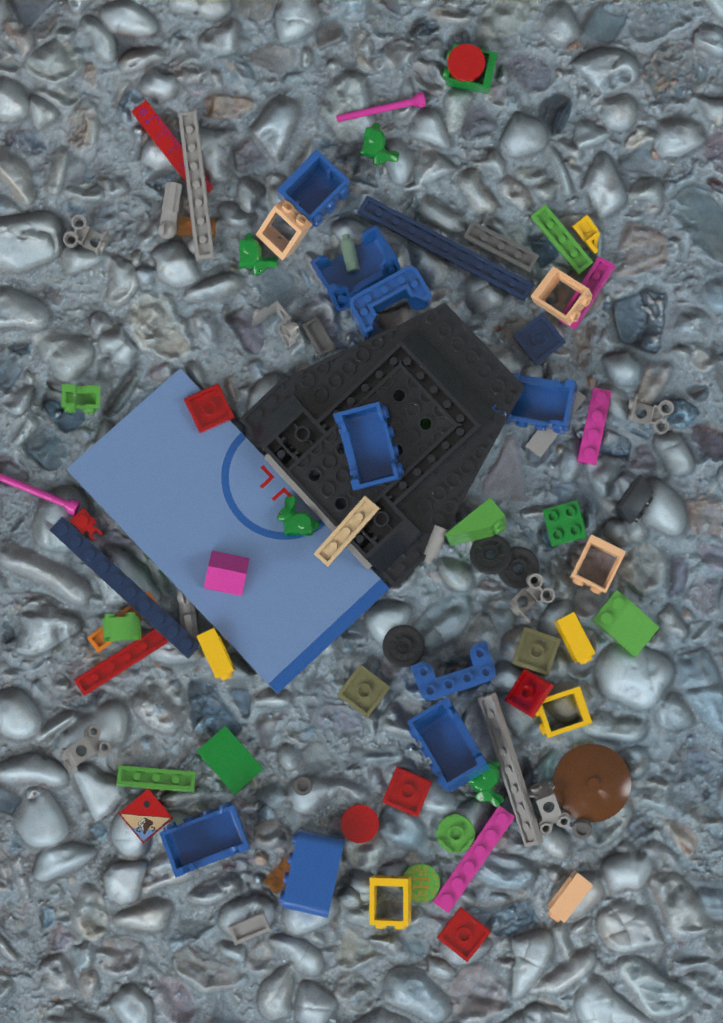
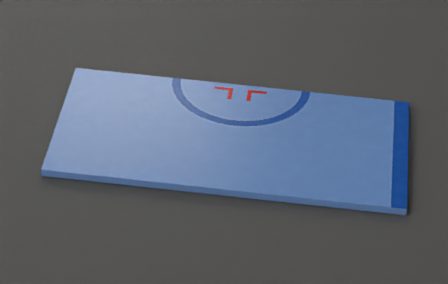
(216, 492)

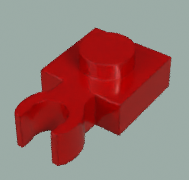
(85, 522)

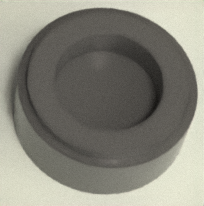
(302, 785)
(582, 828)

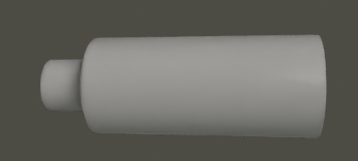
(434, 543)

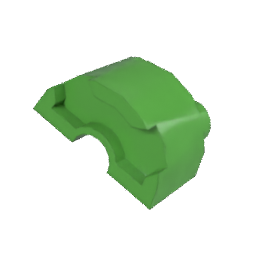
(80, 398)
(121, 628)

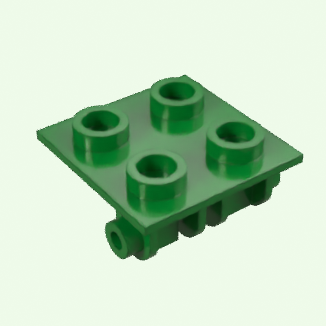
(564, 523)

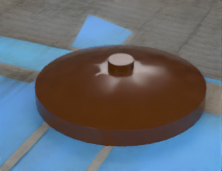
(592, 782)

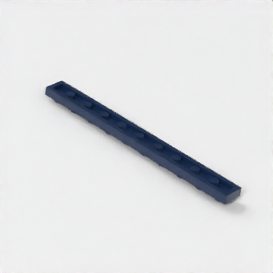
(445, 248)
(125, 587)

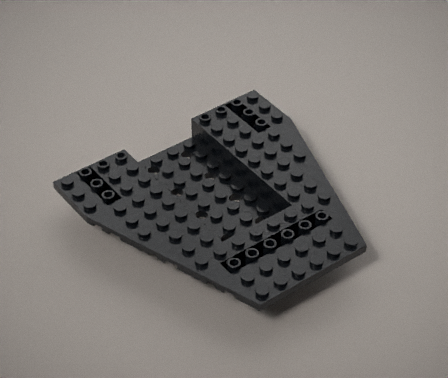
(444, 378)

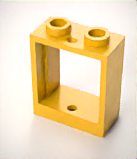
(575, 638)
(216, 654)
(581, 706)
(390, 880)

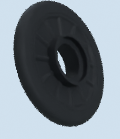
(530, 564)
(493, 565)
(407, 634)

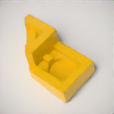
(587, 232)

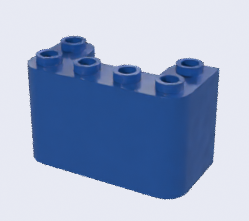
(402, 284)
(544, 404)
(369, 445)
(480, 672)
(448, 745)
(204, 839)
(312, 872)

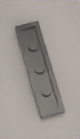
(501, 246)

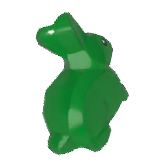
(374, 146)
(252, 257)
(296, 522)
(485, 783)

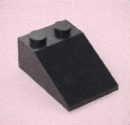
(633, 500)

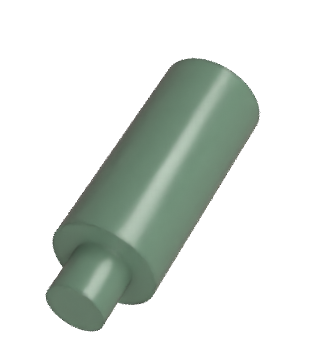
(349, 254)

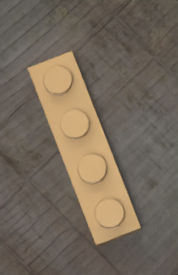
(346, 531)

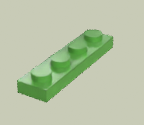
(561, 239)
(156, 778)

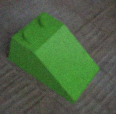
(479, 524)
(625, 623)

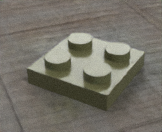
(536, 651)
(363, 691)

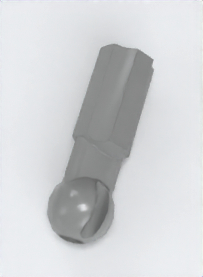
(170, 210)
(188, 615)

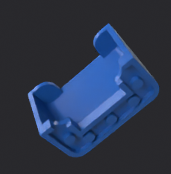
(375, 263)

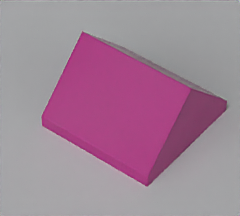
(226, 573)

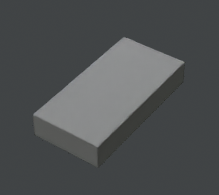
(249, 928)

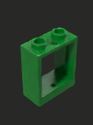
(484, 88)

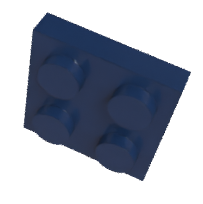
(539, 339)

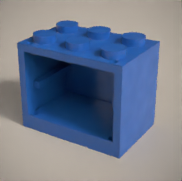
(315, 188)

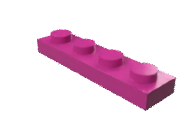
(594, 281)
(594, 426)

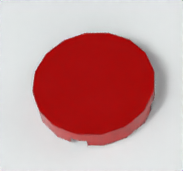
(466, 62)
(359, 823)

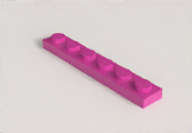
(473, 859)

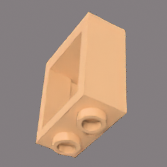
(277, 241)
(547, 286)
(603, 546)
(568, 897)

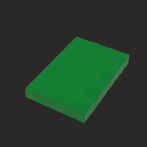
(230, 760)

